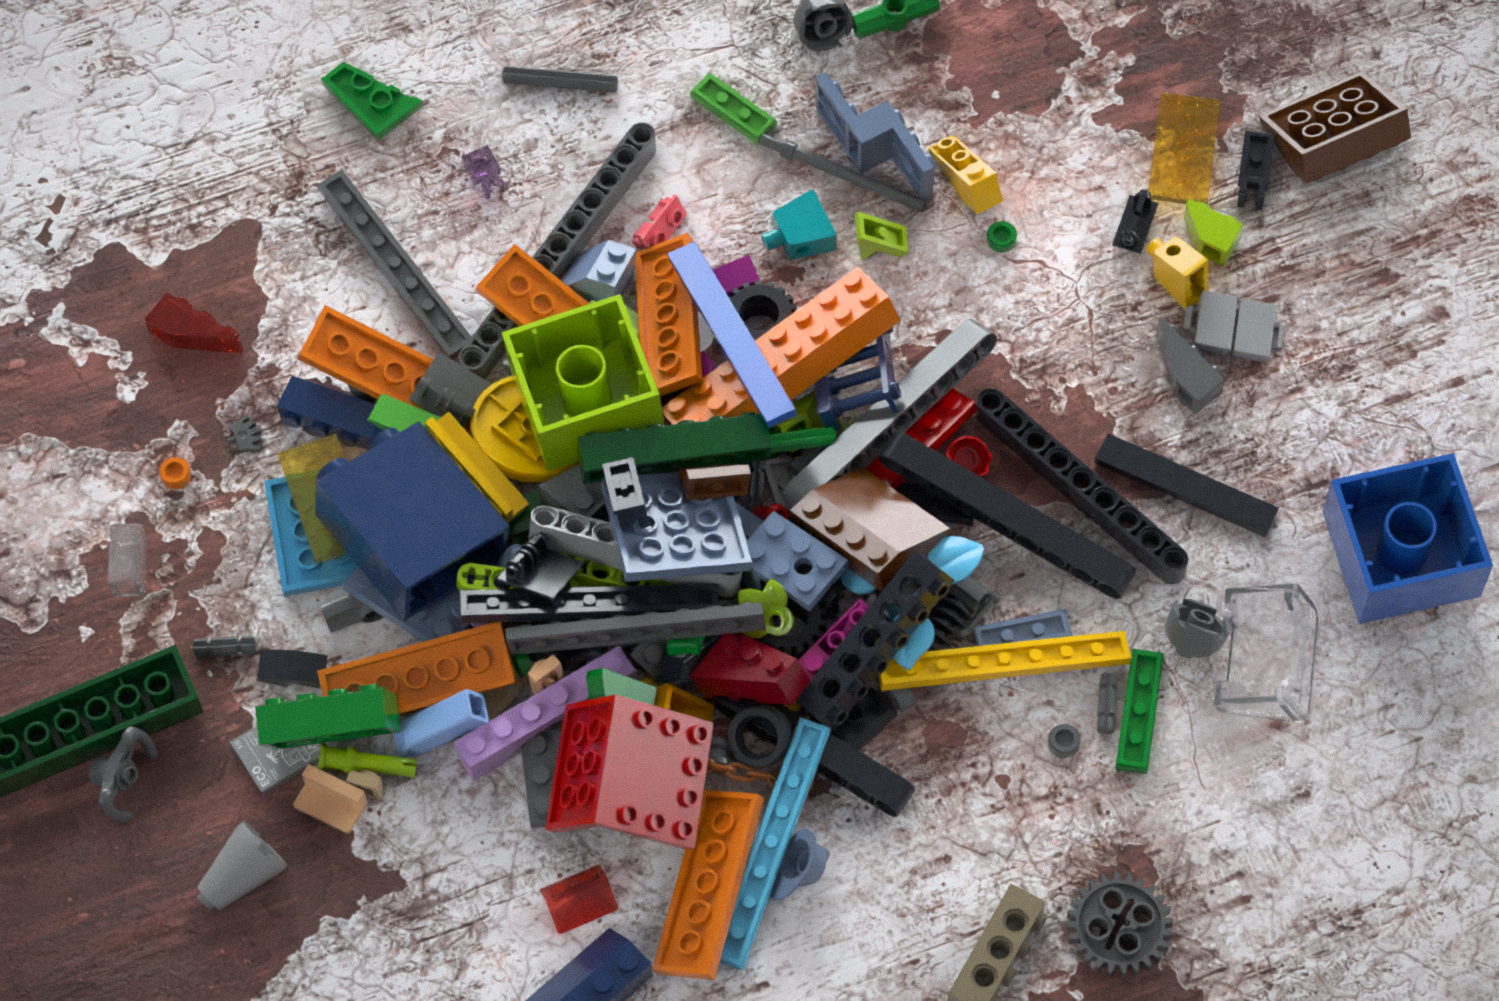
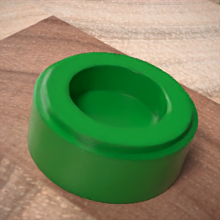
(1001, 236)

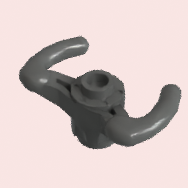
(119, 771)

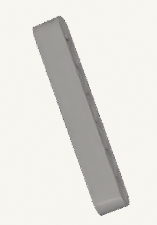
(595, 542)

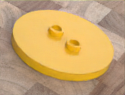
(506, 435)

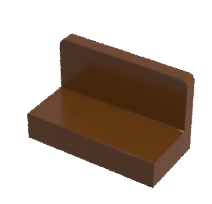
(715, 481)

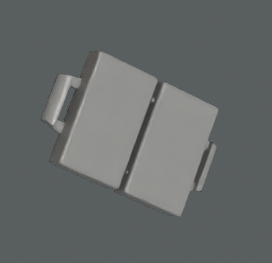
(1220, 326)

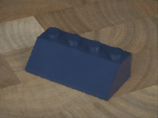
(602, 972)

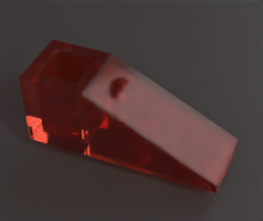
(186, 328)

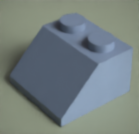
(601, 271)

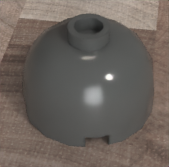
(822, 23)
(1196, 629)

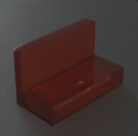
(579, 899)

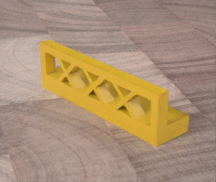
(477, 466)

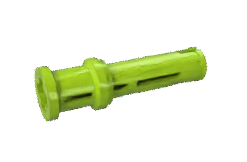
(348, 759)

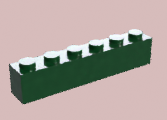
(677, 446)

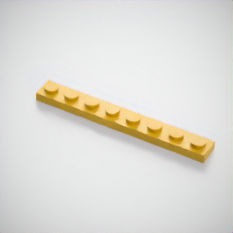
(1009, 660)

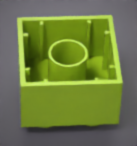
(581, 377)

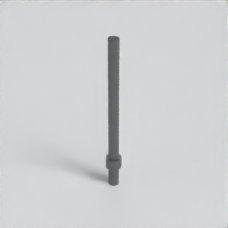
(790, 150)

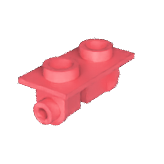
(664, 219)

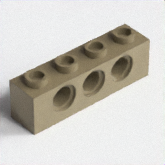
(1014, 906)

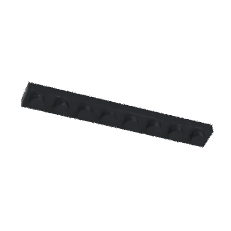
(583, 602)

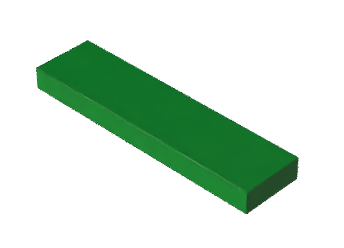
(1139, 711)

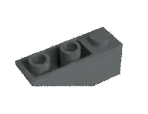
(1190, 374)

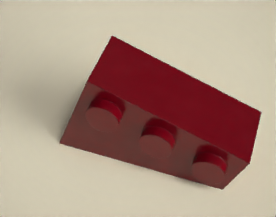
(751, 670)

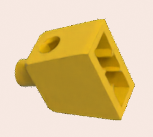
(1179, 270)

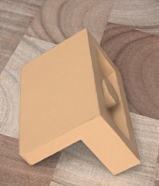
(330, 800)

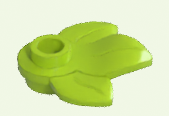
(774, 602)

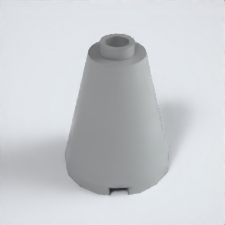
(239, 868)

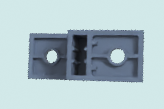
(875, 136)
(779, 549)

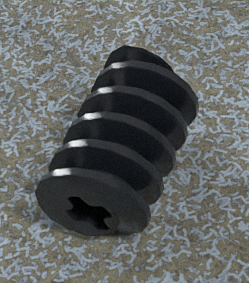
(944, 617)

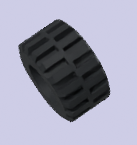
(763, 301)
(801, 642)

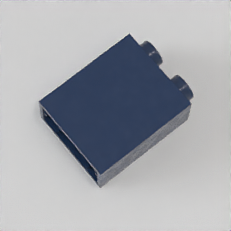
(408, 517)

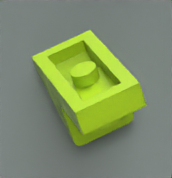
(880, 235)

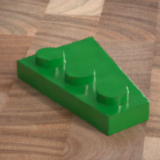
(371, 102)

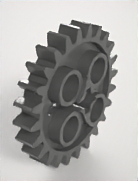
(1146, 937)

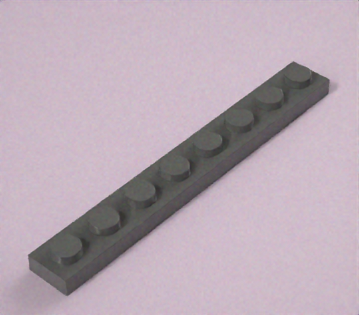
(395, 264)
(635, 629)

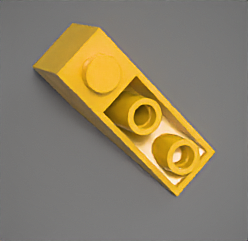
(967, 173)

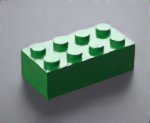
(327, 718)

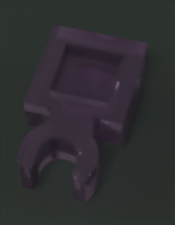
(483, 168)

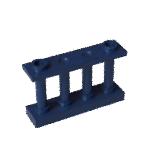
(828, 387)

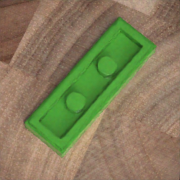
(733, 108)

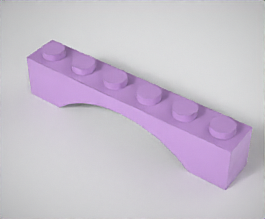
(502, 736)

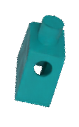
(801, 228)

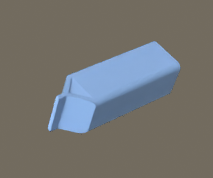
(441, 723)

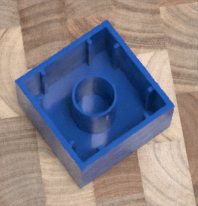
(1406, 538)

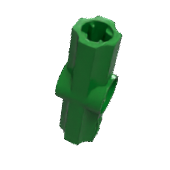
(880, 17)

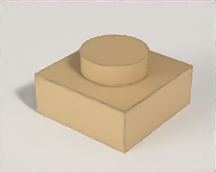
(366, 781)

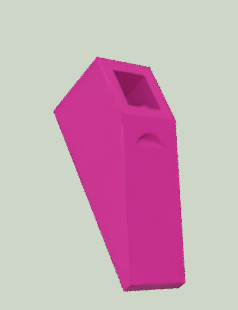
(827, 644)

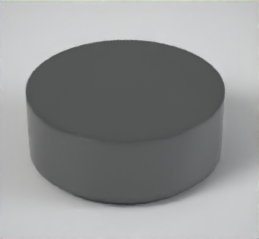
(1064, 740)

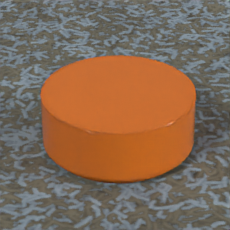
(175, 473)

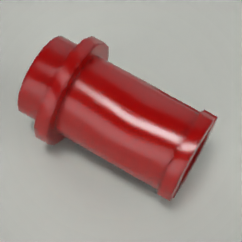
(764, 511)

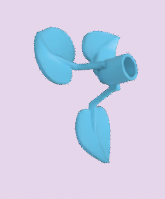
(956, 558)

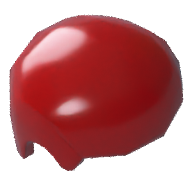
(970, 454)

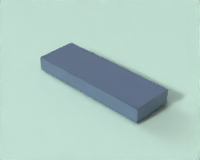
(1028, 628)

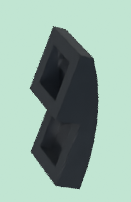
(290, 666)

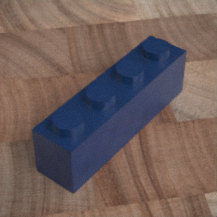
(327, 412)

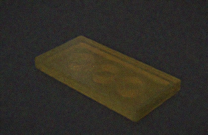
(1183, 148)
(300, 470)

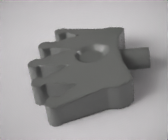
(245, 435)

